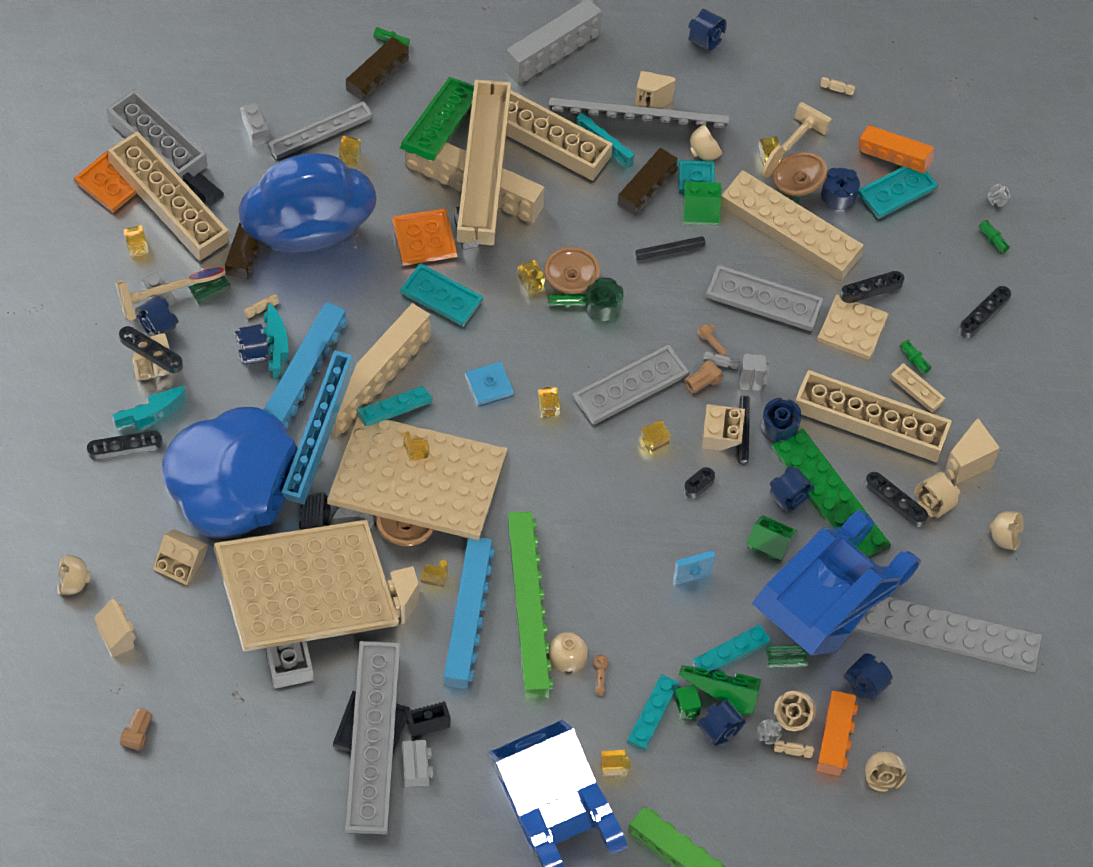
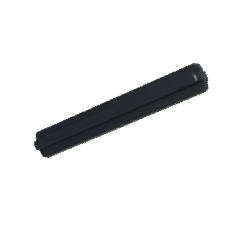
(669, 248)
(743, 448)

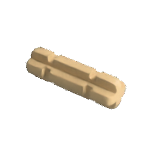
(837, 86)
(261, 306)
(794, 749)

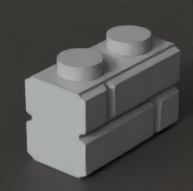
(255, 124)
(753, 372)
(415, 763)

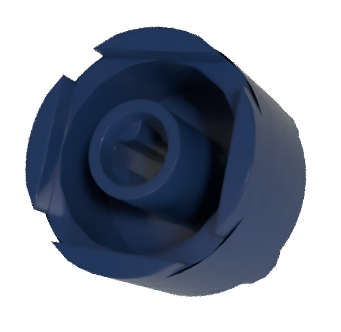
(707, 29)
(840, 188)
(156, 316)
(252, 344)
(781, 419)
(791, 489)
(868, 677)
(721, 722)

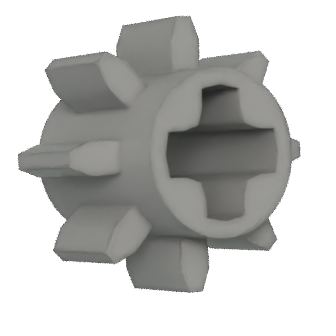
(998, 195)
(769, 731)

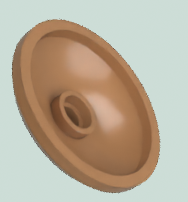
(800, 173)
(573, 263)
(395, 533)

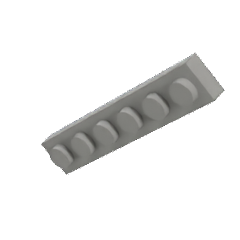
(320, 130)

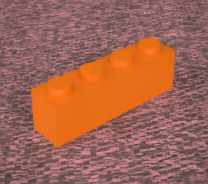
(896, 149)
(836, 733)

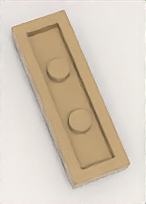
(917, 388)

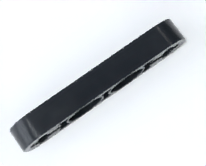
(852, 292)
(987, 313)
(150, 349)
(125, 448)
(893, 501)

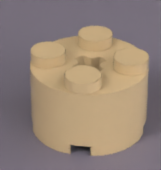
(937, 495)

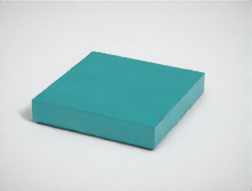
(695, 171)

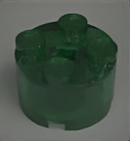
(604, 299)

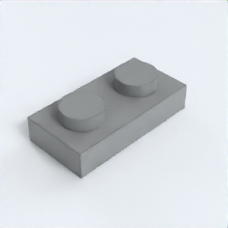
(156, 280)

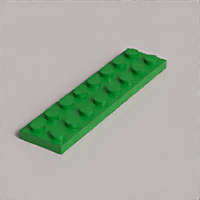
(439, 119)
(830, 493)

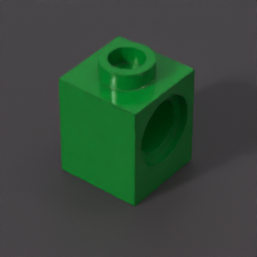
(687, 702)

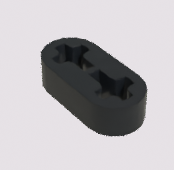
(696, 479)

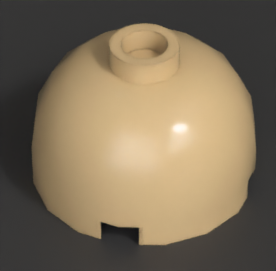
(704, 145)
(1006, 529)
(72, 575)
(568, 652)
(795, 710)
(885, 771)

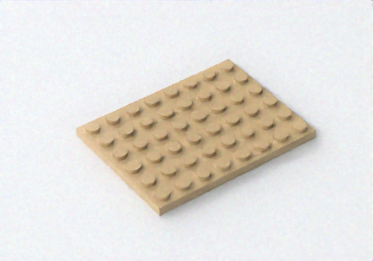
(441, 492)
(305, 585)

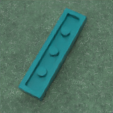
(619, 152)
(394, 406)
(732, 649)
(652, 712)

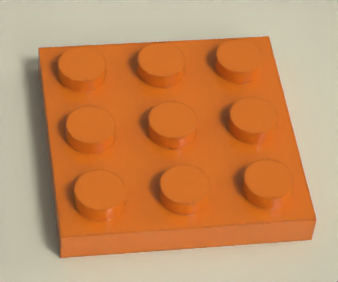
(105, 184)
(424, 237)

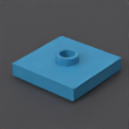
(489, 383)
(694, 567)

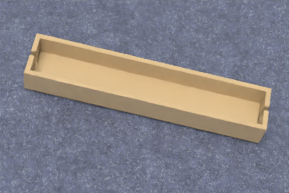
(484, 163)

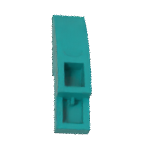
(277, 340)
(158, 408)

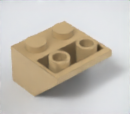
(654, 90)
(145, 368)
(722, 427)
(179, 556)
(404, 591)
(115, 629)

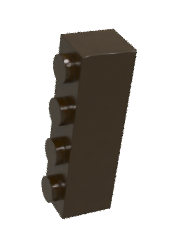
(377, 69)
(648, 181)
(241, 255)

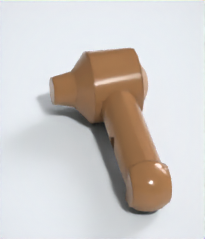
(706, 333)
(600, 665)

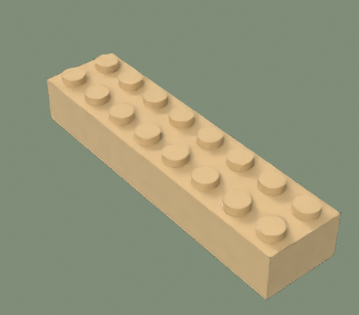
(556, 137)
(517, 194)
(168, 196)
(792, 225)
(382, 363)
(872, 416)

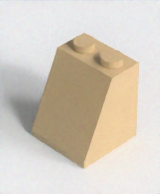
(972, 454)

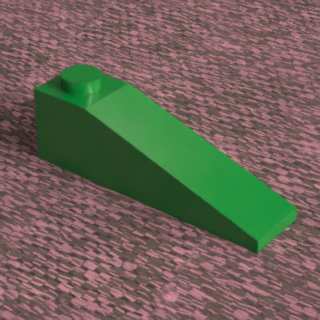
(739, 690)

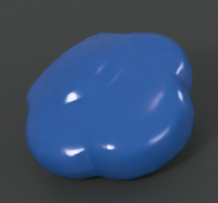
(307, 204)
(230, 471)

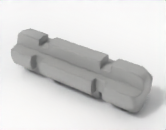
(722, 360)

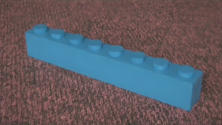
(306, 363)
(319, 427)
(467, 613)

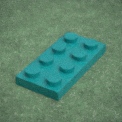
(896, 190)
(441, 294)

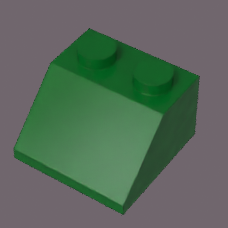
(701, 203)
(771, 537)

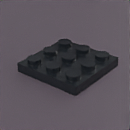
(344, 735)

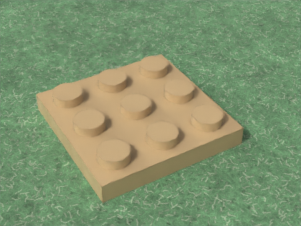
(853, 327)

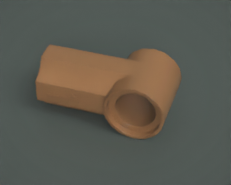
(707, 374)
(134, 735)

